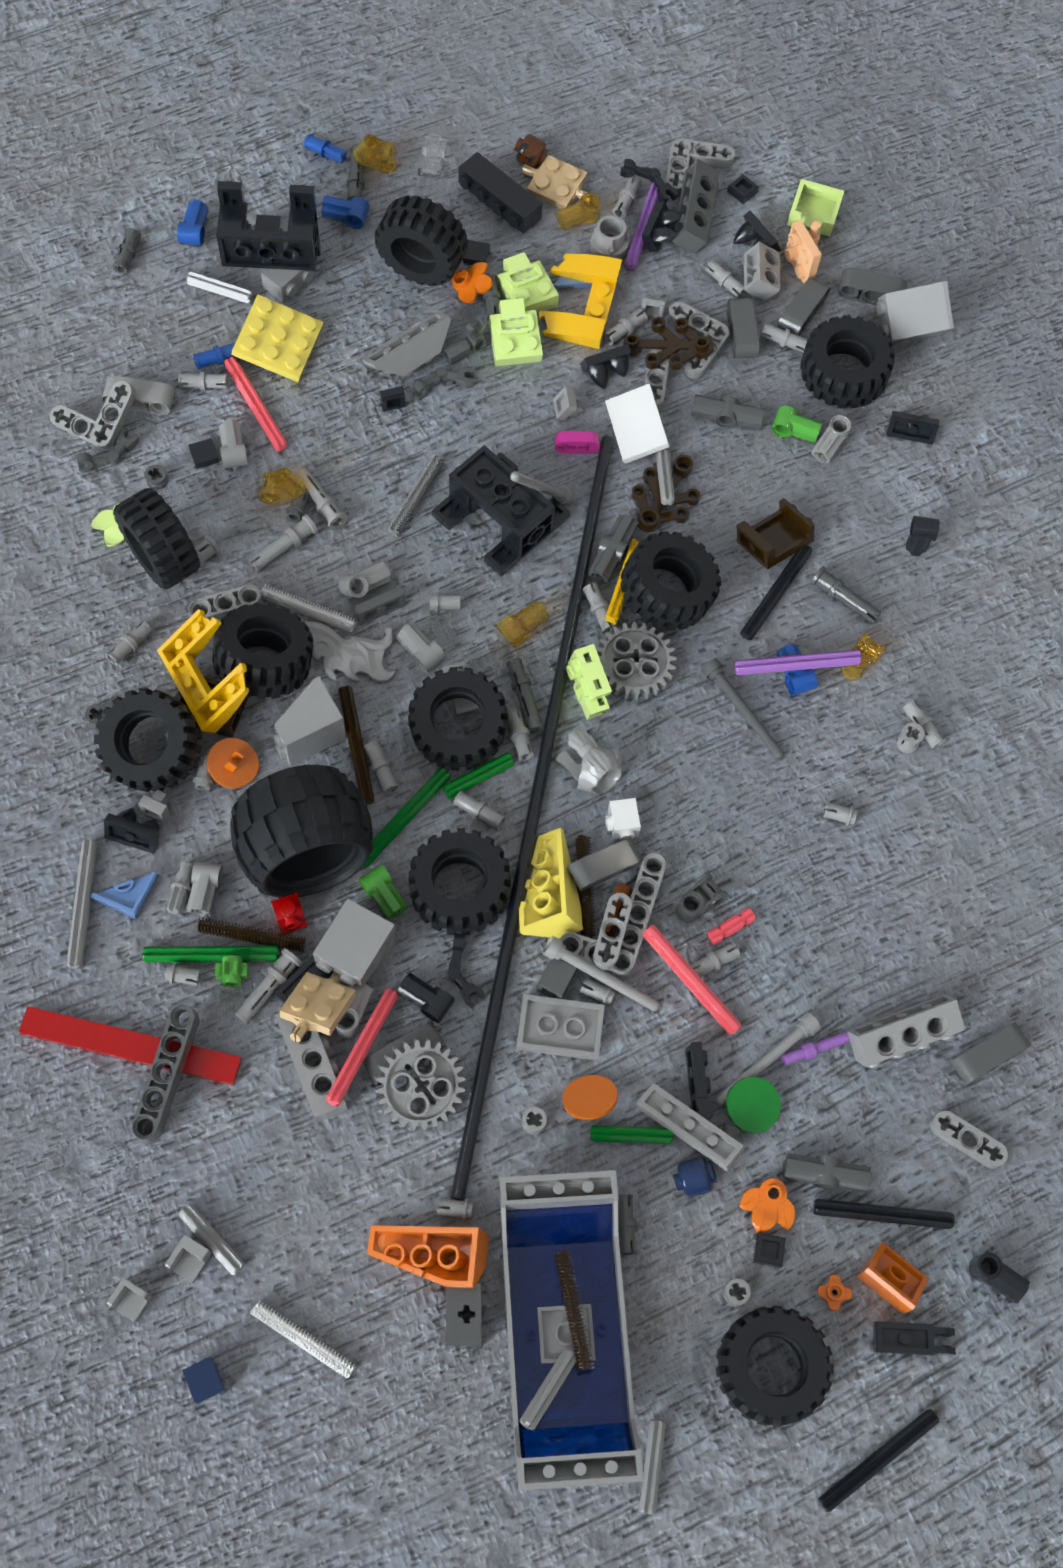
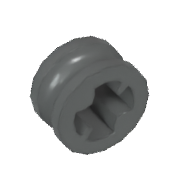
(156, 484)
(95, 708)

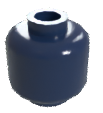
(695, 1177)

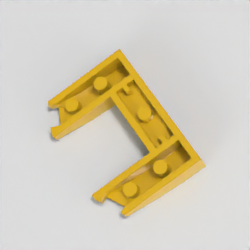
(586, 328)
(178, 653)

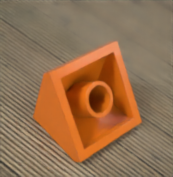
(893, 1278)

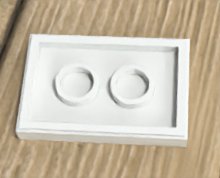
(637, 423)

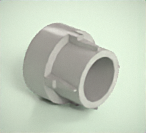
(610, 238)

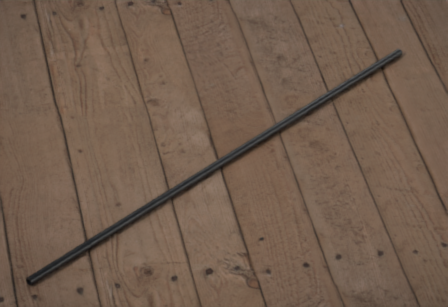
(530, 829)

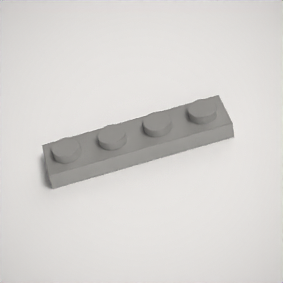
(690, 1126)

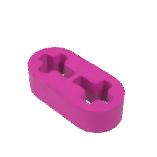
(577, 442)

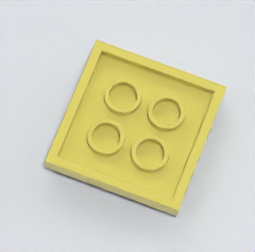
(277, 338)

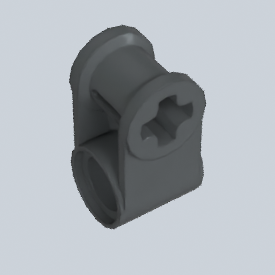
(703, 896)

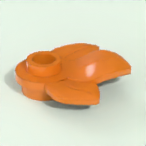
(472, 282)
(768, 1210)

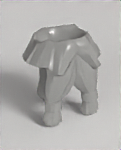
(599, 766)

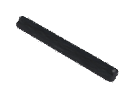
(775, 593)
(883, 1213)
(878, 1460)

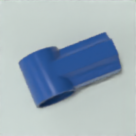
(352, 212)
(192, 228)
(797, 680)

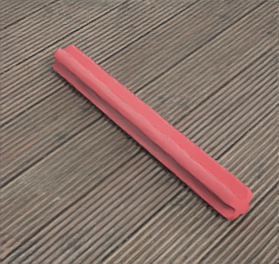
(256, 404)
(691, 980)
(361, 1047)

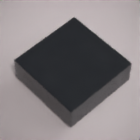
(742, 189)
(476, 252)
(392, 398)
(203, 453)
(769, 1250)

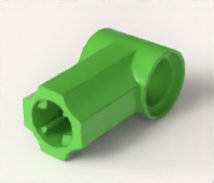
(789, 422)
(381, 888)

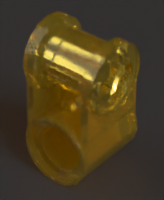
(375, 153)
(281, 486)
(870, 654)

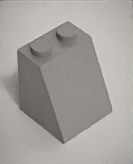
(916, 312)
(309, 725)
(355, 944)

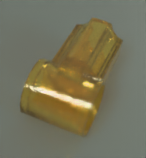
(586, 210)
(518, 627)

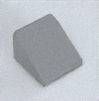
(653, 308)

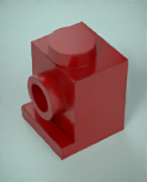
(289, 914)

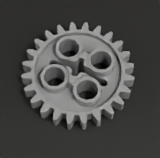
(634, 640)
(439, 1068)

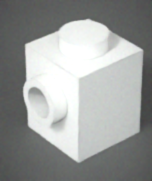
(623, 819)

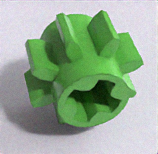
(231, 971)

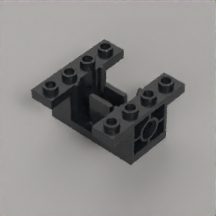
(268, 244)
(519, 509)

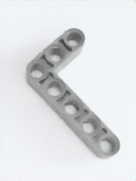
(634, 928)

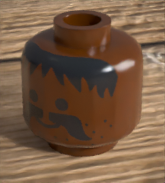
(531, 151)

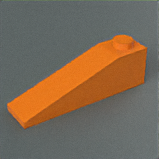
(440, 1254)

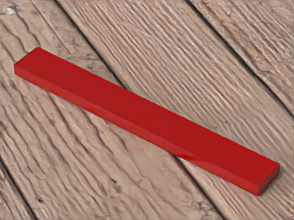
(125, 1044)

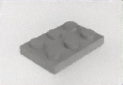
(560, 1027)

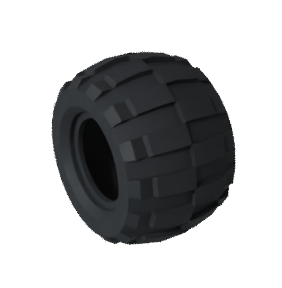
(301, 831)

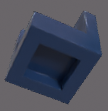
(204, 1380)

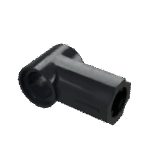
(922, 532)
(432, 1001)
(1000, 1277)

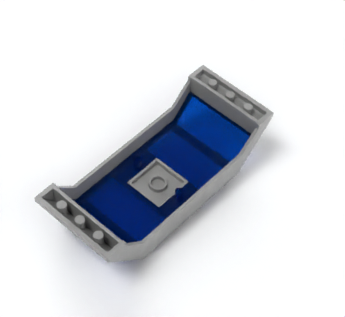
(591, 1423)

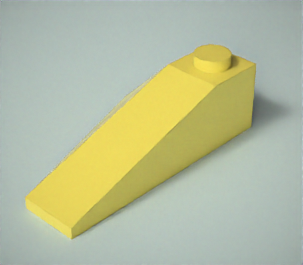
(551, 894)

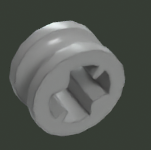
(535, 1111)
(741, 1284)

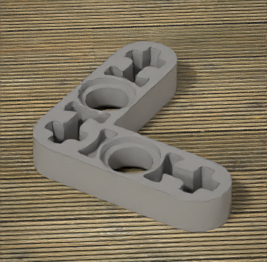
(690, 155)
(716, 327)
(97, 427)

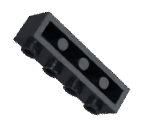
(500, 192)

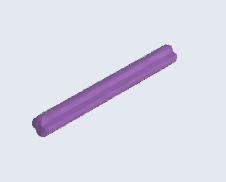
(637, 241)
(798, 662)

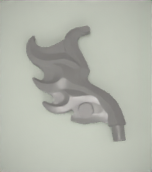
(350, 655)

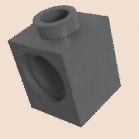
(556, 978)

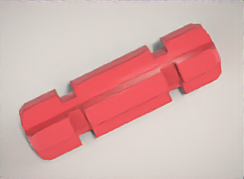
(731, 926)

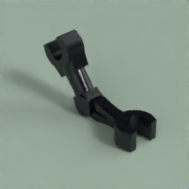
(654, 175)
(455, 975)

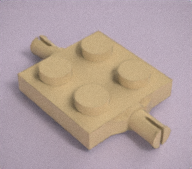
(556, 182)
(317, 1004)

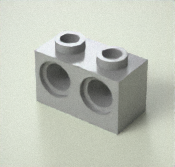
(762, 271)

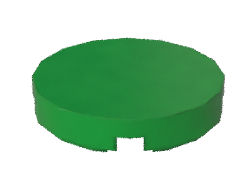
(753, 1104)

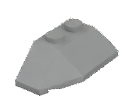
(411, 347)

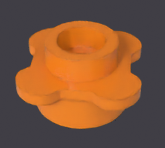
(834, 1301)

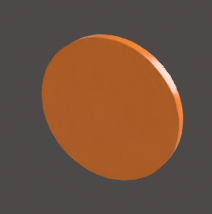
(232, 763)
(590, 1097)

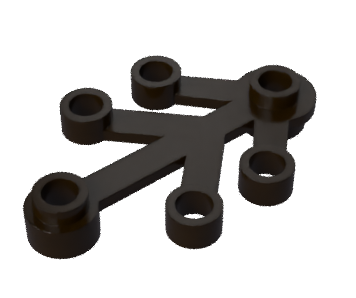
(696, 346)
(653, 513)

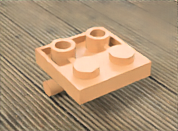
(803, 249)

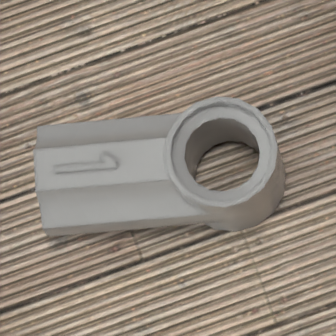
(832, 439)
(232, 449)
(365, 579)
(424, 653)
(205, 880)
(355, 1012)

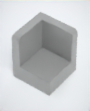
(188, 1259)
(129, 1300)

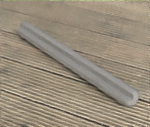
(81, 904)

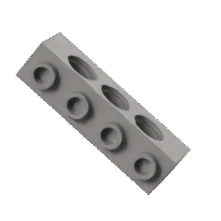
(866, 1037)
(312, 1076)

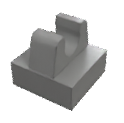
(566, 404)
(156, 806)

